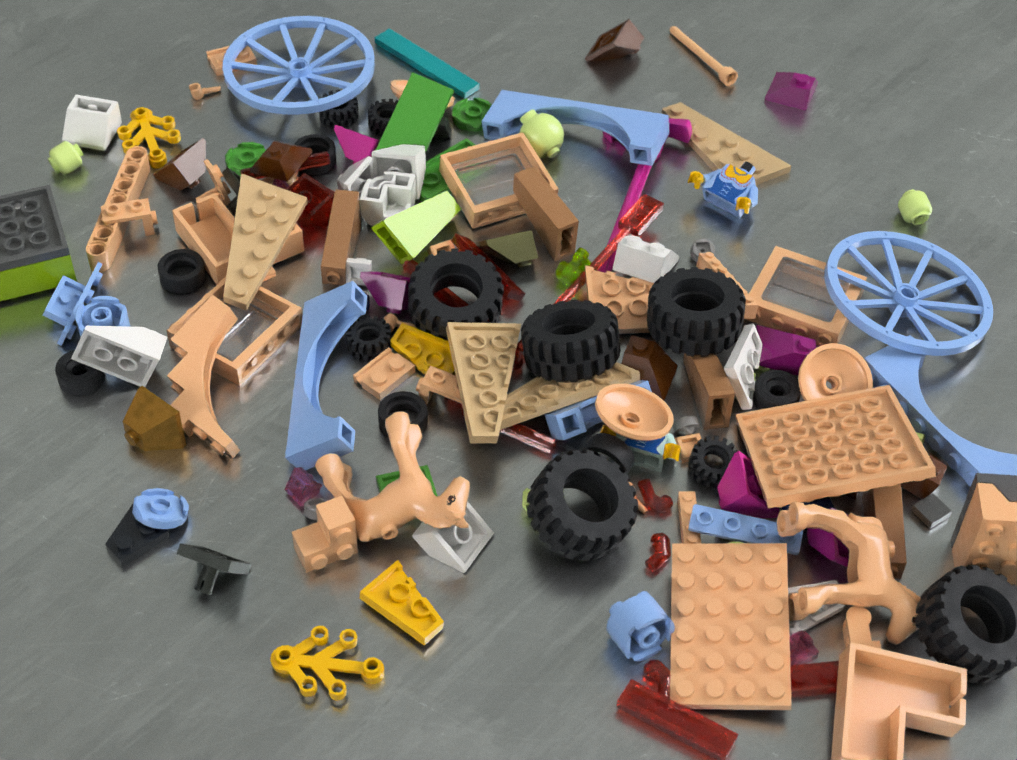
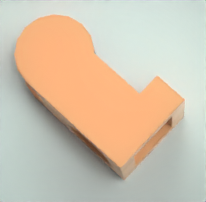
(857, 628)

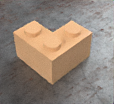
(327, 539)

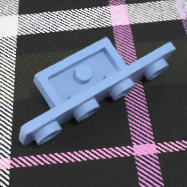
(67, 299)
(739, 528)

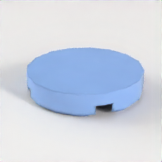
(160, 509)

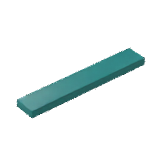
(427, 63)

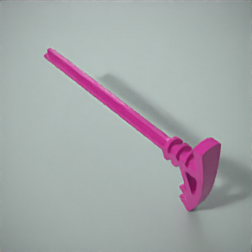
(678, 129)

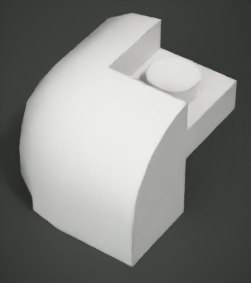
(387, 196)

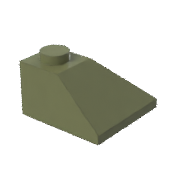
(512, 248)

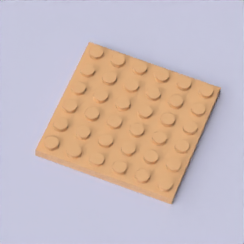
(833, 446)

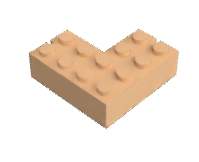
(214, 231)
(889, 691)

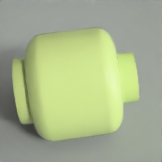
(65, 157)
(915, 207)

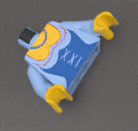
(729, 188)

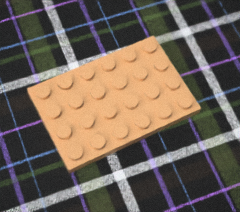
(730, 626)

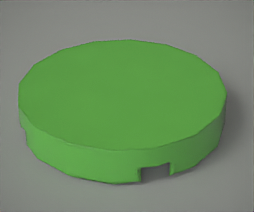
(469, 114)
(243, 156)

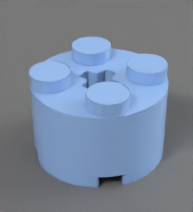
(102, 312)
(639, 626)

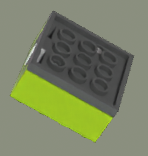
(31, 244)

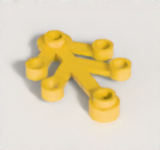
(142, 118)
(324, 662)

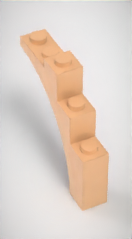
(197, 346)

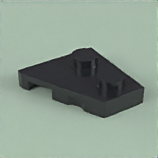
(133, 539)

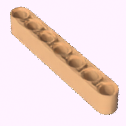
(126, 187)

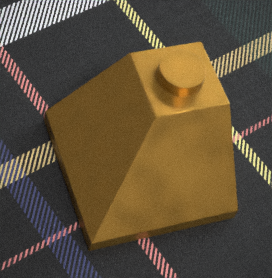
(153, 423)

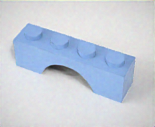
(577, 417)

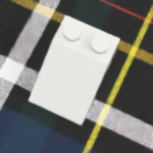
(643, 259)
(121, 351)

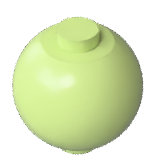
(543, 133)

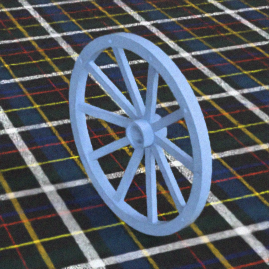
(299, 69)
(904, 298)

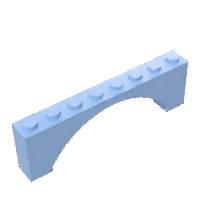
(637, 130)
(322, 326)
(900, 371)

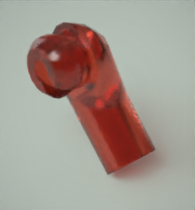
(651, 499)
(662, 551)
(658, 671)

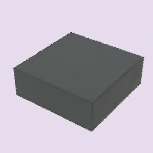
(931, 510)

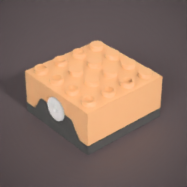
(988, 526)

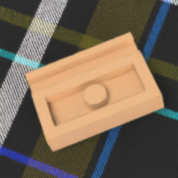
(216, 58)
(384, 373)

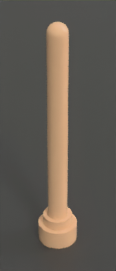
(726, 75)

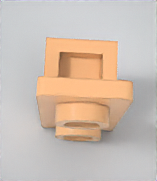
(221, 188)
(130, 211)
(438, 382)

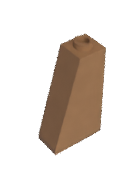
(547, 213)
(341, 236)
(710, 390)
(887, 506)

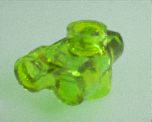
(571, 271)

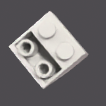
(91, 122)

